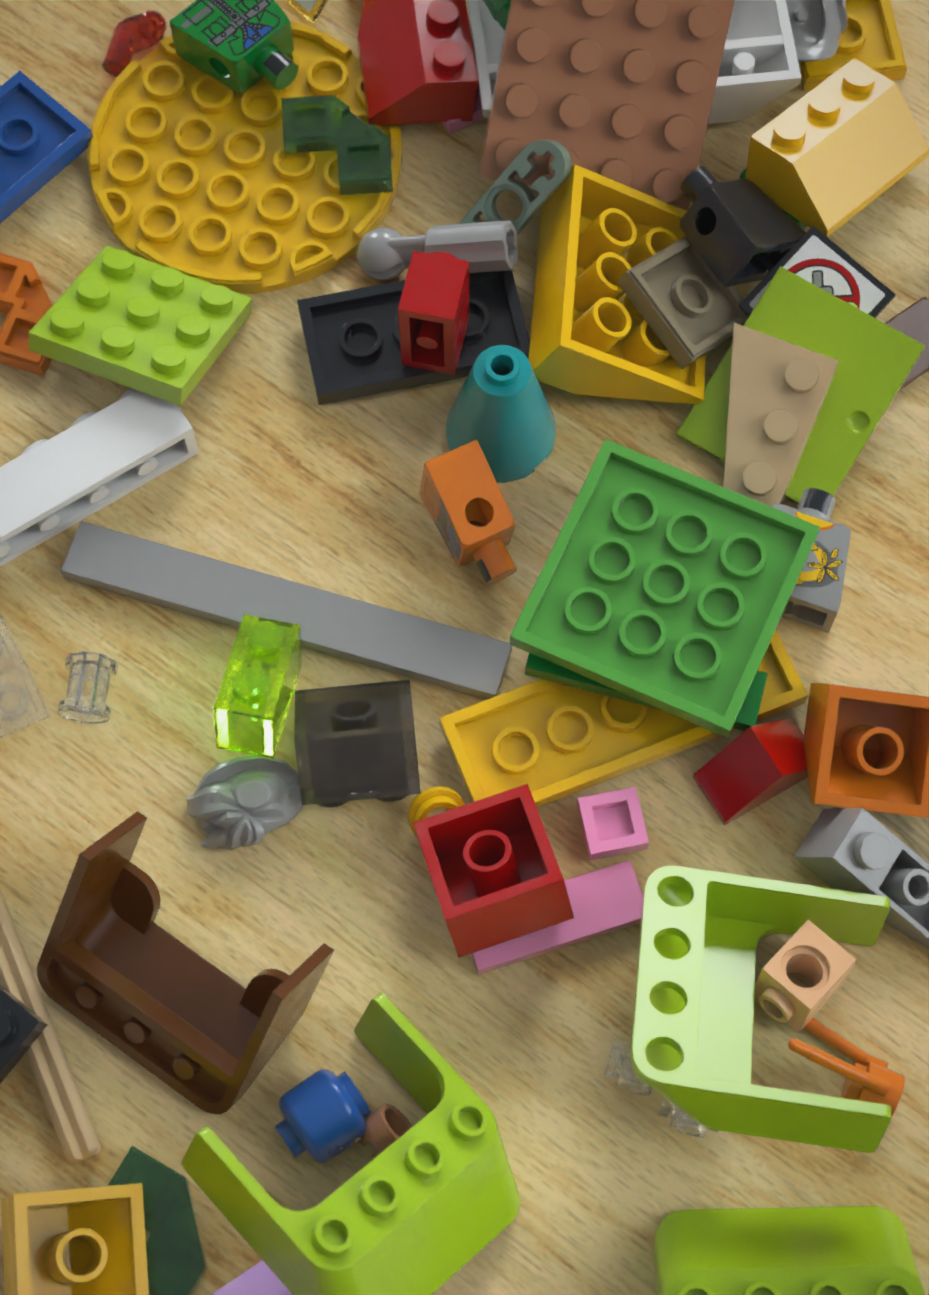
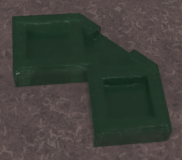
(328, 125)
(174, 1247)

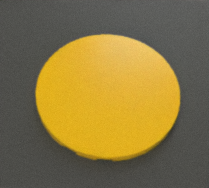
(205, 176)

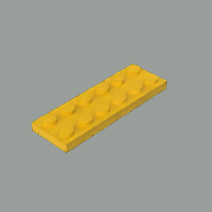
(576, 738)

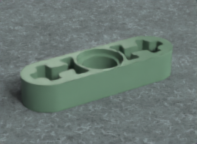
(525, 166)

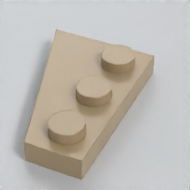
(771, 412)

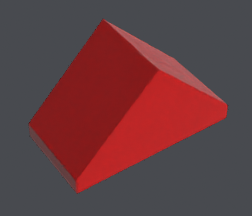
(753, 768)

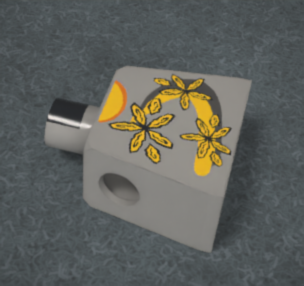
(820, 584)

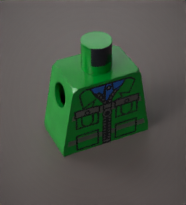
(236, 42)

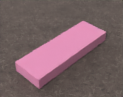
(600, 905)

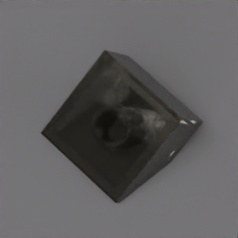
(356, 743)

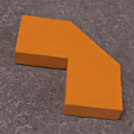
(25, 303)

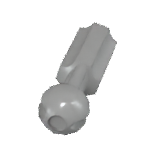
(486, 246)

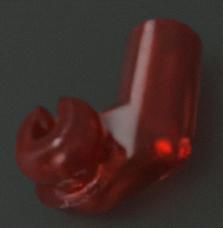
(131, 37)

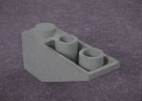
(862, 856)

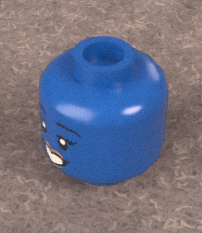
(322, 1116)

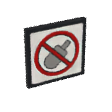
(830, 269)

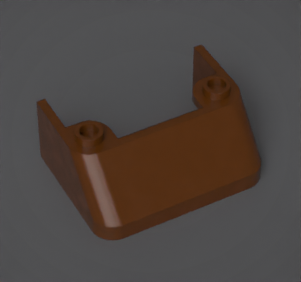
(156, 993)

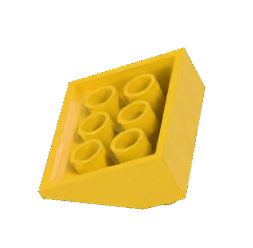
(583, 323)

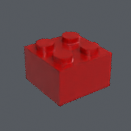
(493, 870)

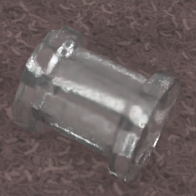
(83, 668)

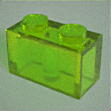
(258, 686)

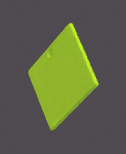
(868, 376)

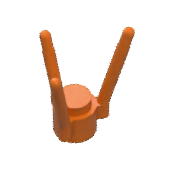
(865, 1079)

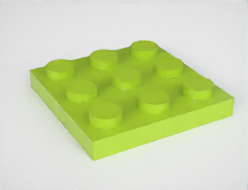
(141, 324)

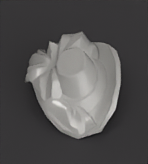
(816, 27)
(245, 800)

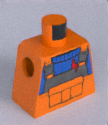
(462, 491)

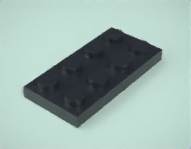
(356, 336)

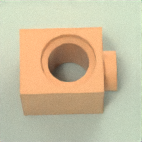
(815, 957)

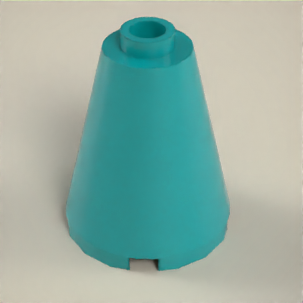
(504, 412)

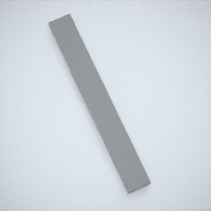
(327, 620)

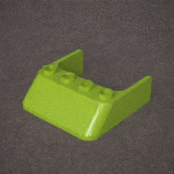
(699, 1001)
(404, 1215)
(784, 1252)

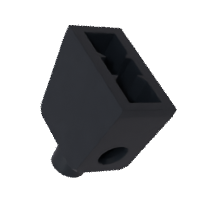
(736, 227)

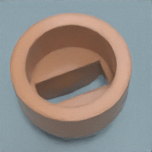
(385, 1127)

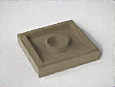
(683, 301)

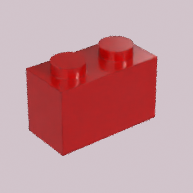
(434, 311)

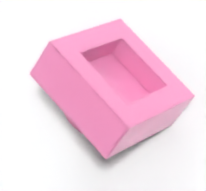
(612, 823)

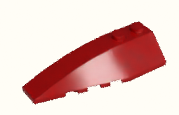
(417, 61)

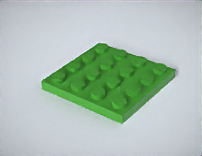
(665, 587)

